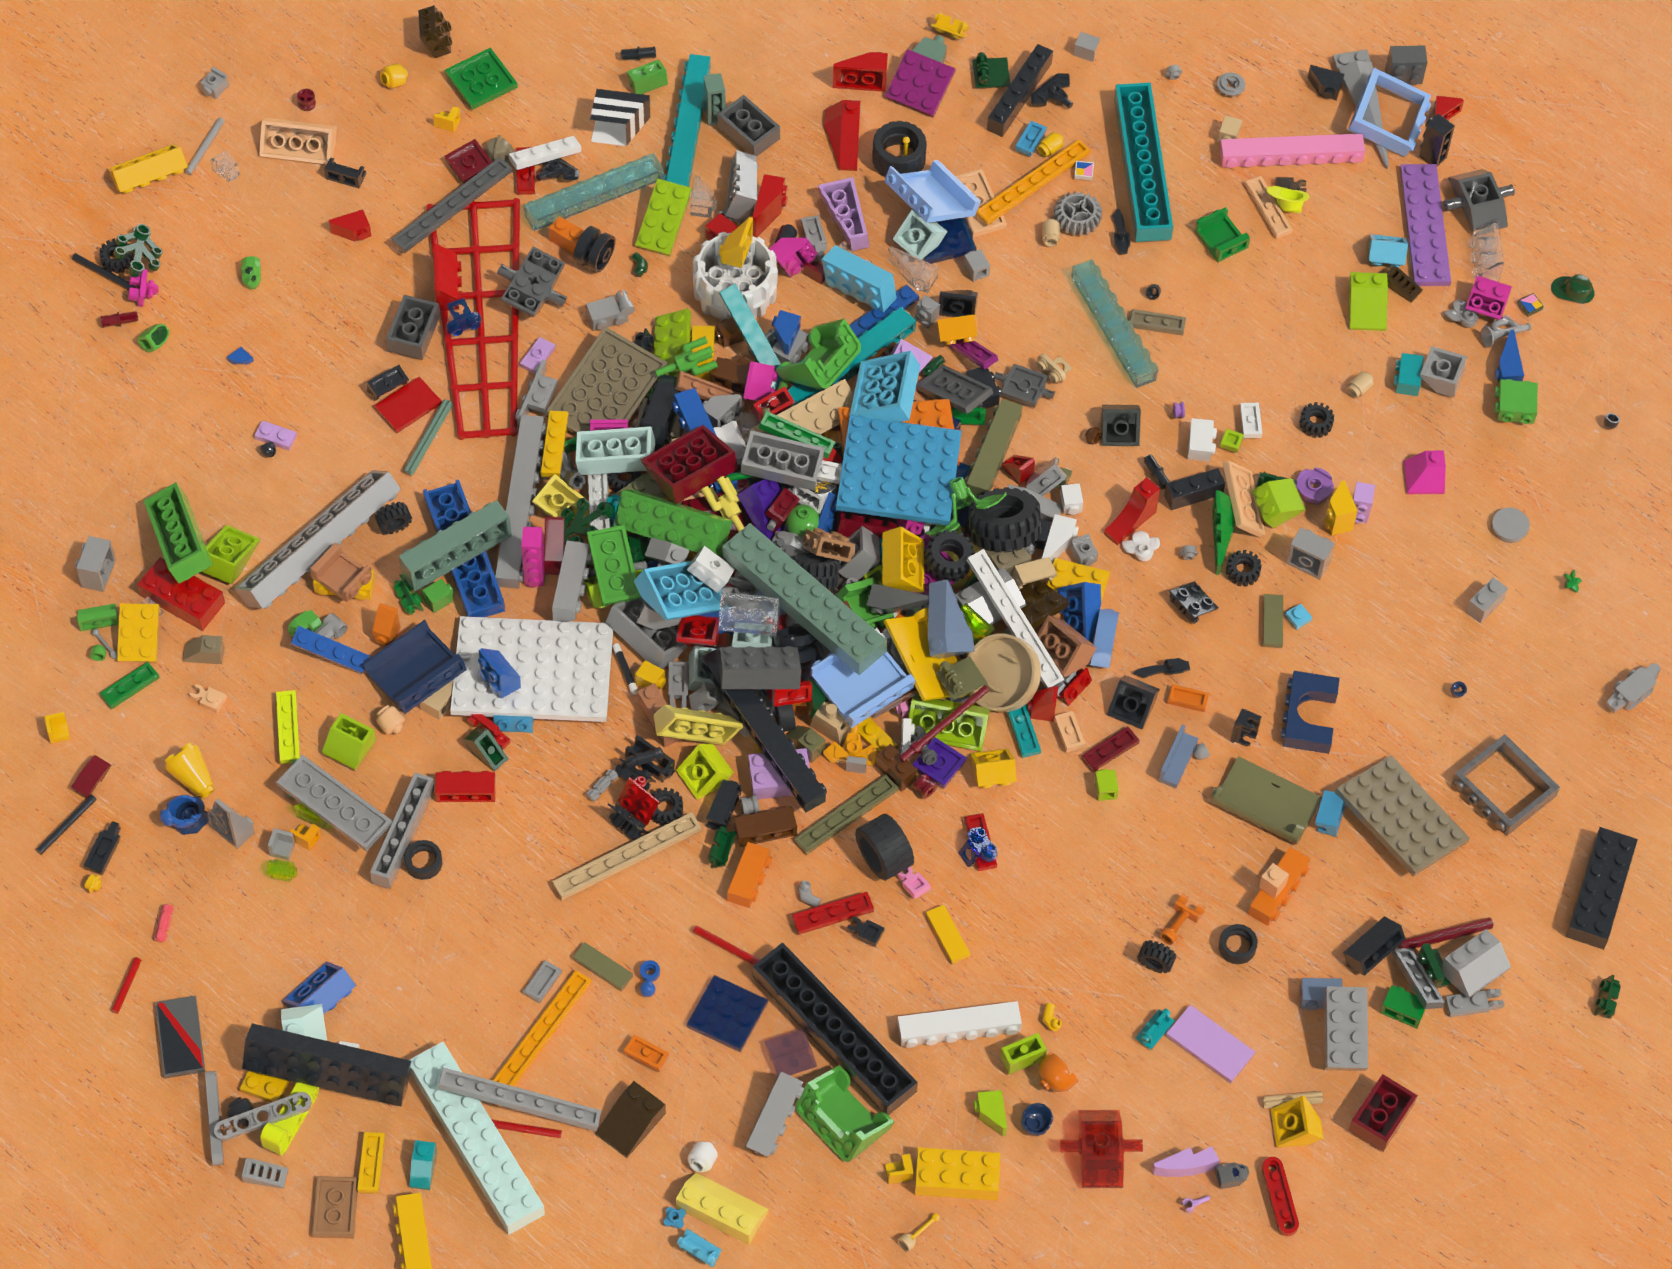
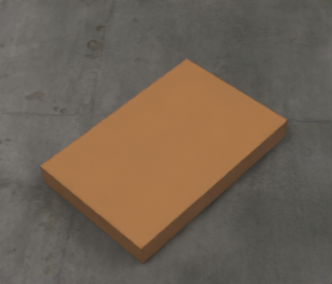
(335, 1207)

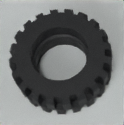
(1008, 524)

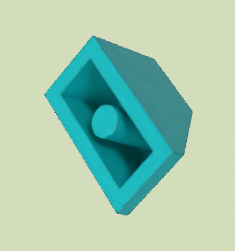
(422, 1164)

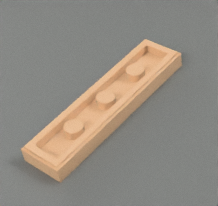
(1268, 207)

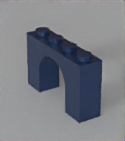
(1297, 732)

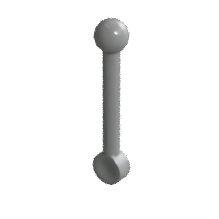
(95, 632)

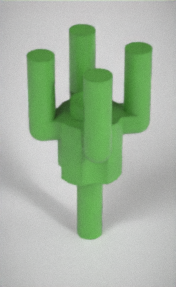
(689, 360)

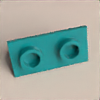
(1155, 1028)

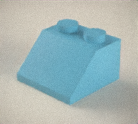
(1387, 250)

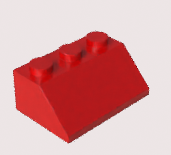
(446, 277)

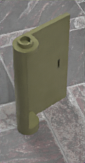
(1267, 800)

